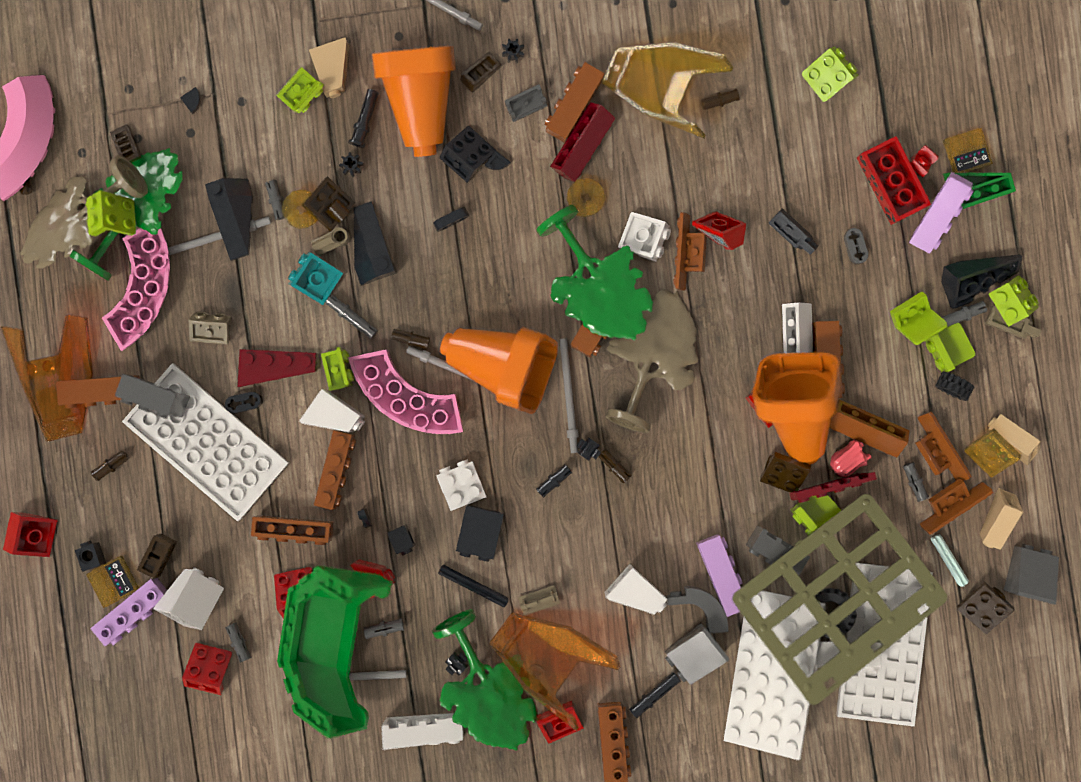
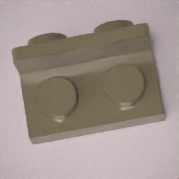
(209, 328)

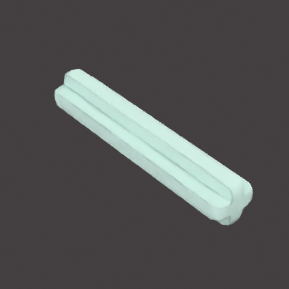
(949, 560)

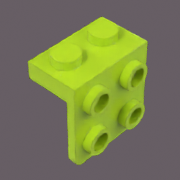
(830, 73)
(300, 91)
(110, 213)
(1014, 300)
(917, 319)
(950, 347)
(337, 369)
(814, 512)

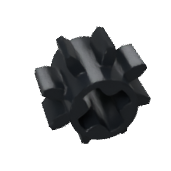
(512, 44)
(355, 168)
(588, 449)
(456, 663)

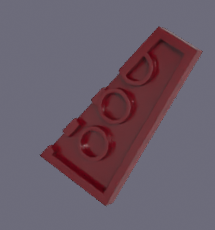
(266, 366)
(835, 485)

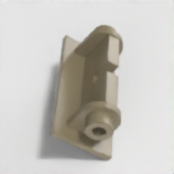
(539, 600)

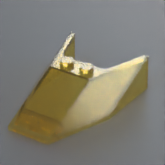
(658, 76)

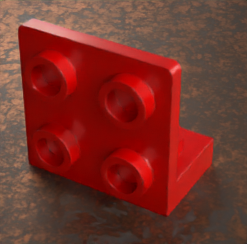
(283, 582)
(206, 668)

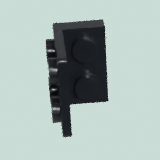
(466, 153)

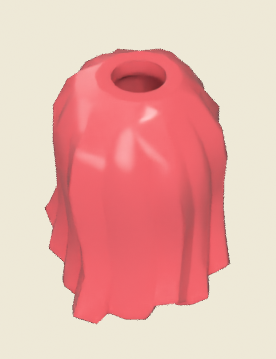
(849, 459)

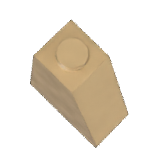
(331, 66)
(1018, 438)
(1000, 519)

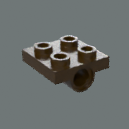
(328, 204)
(784, 472)
(985, 607)

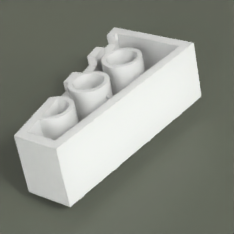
(420, 730)

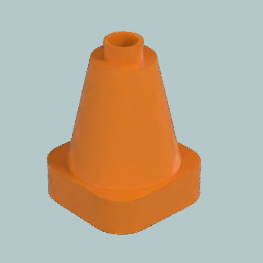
(418, 93)
(505, 363)
(799, 398)

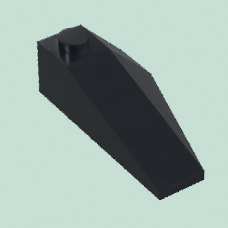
(232, 210)
(371, 251)
(970, 277)

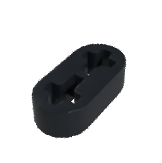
(451, 219)
(242, 398)

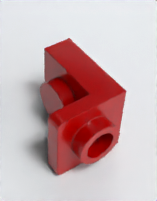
(923, 160)

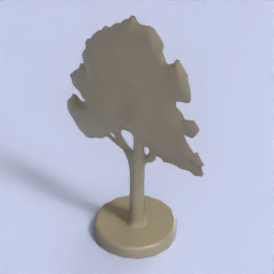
(63, 226)
(666, 342)

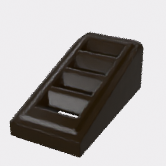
(468, 74)
(134, 147)

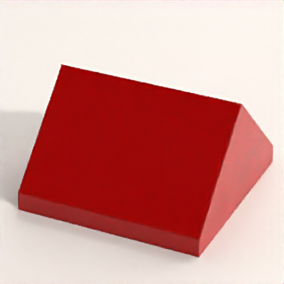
(554, 727)

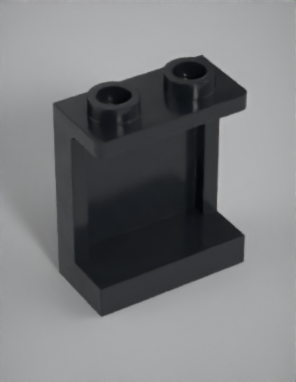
(479, 533)

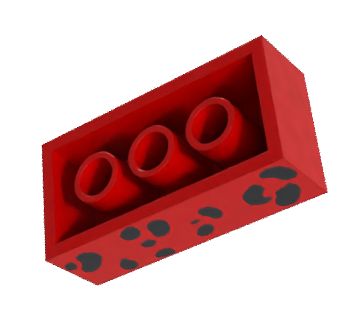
(893, 180)

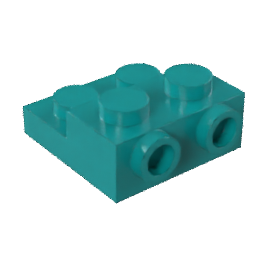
(314, 277)

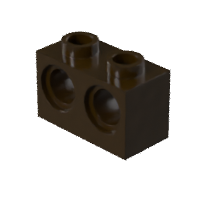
(157, 556)

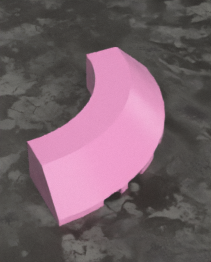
(25, 132)
(144, 290)
(401, 400)

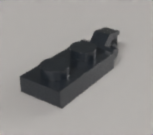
(793, 232)

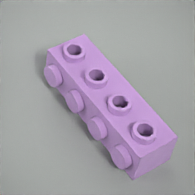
(940, 213)
(720, 571)
(129, 612)

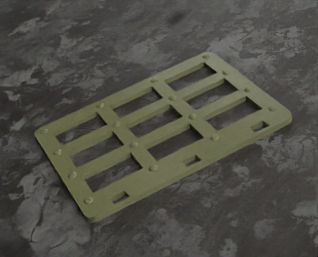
(859, 653)

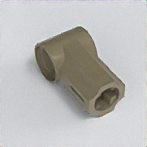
(329, 241)

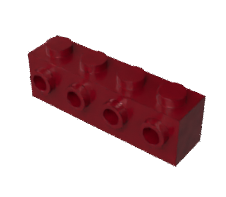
(582, 142)

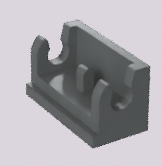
(525, 103)

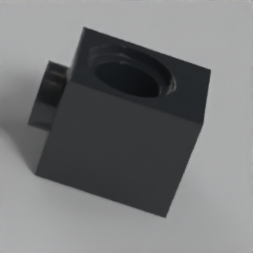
(401, 540)
(98, 557)

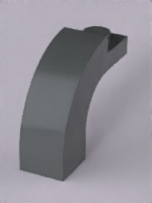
(715, 615)

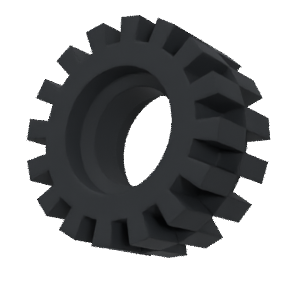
(954, 386)

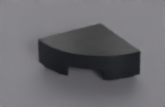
(192, 100)
(497, 162)
(364, 516)

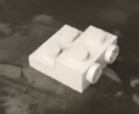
(645, 236)
(461, 485)

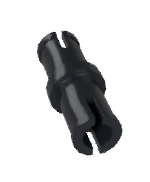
(554, 480)

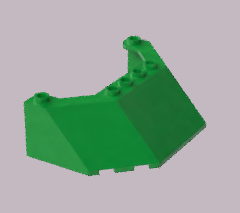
(320, 643)

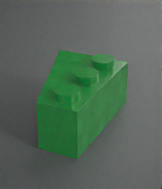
(986, 186)

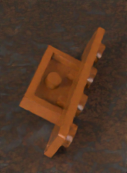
(690, 252)
(939, 450)
(952, 503)

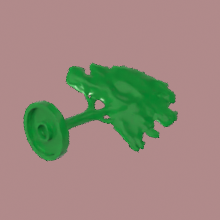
(159, 175)
(606, 299)
(495, 707)

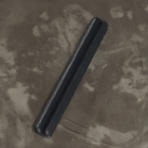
(473, 586)

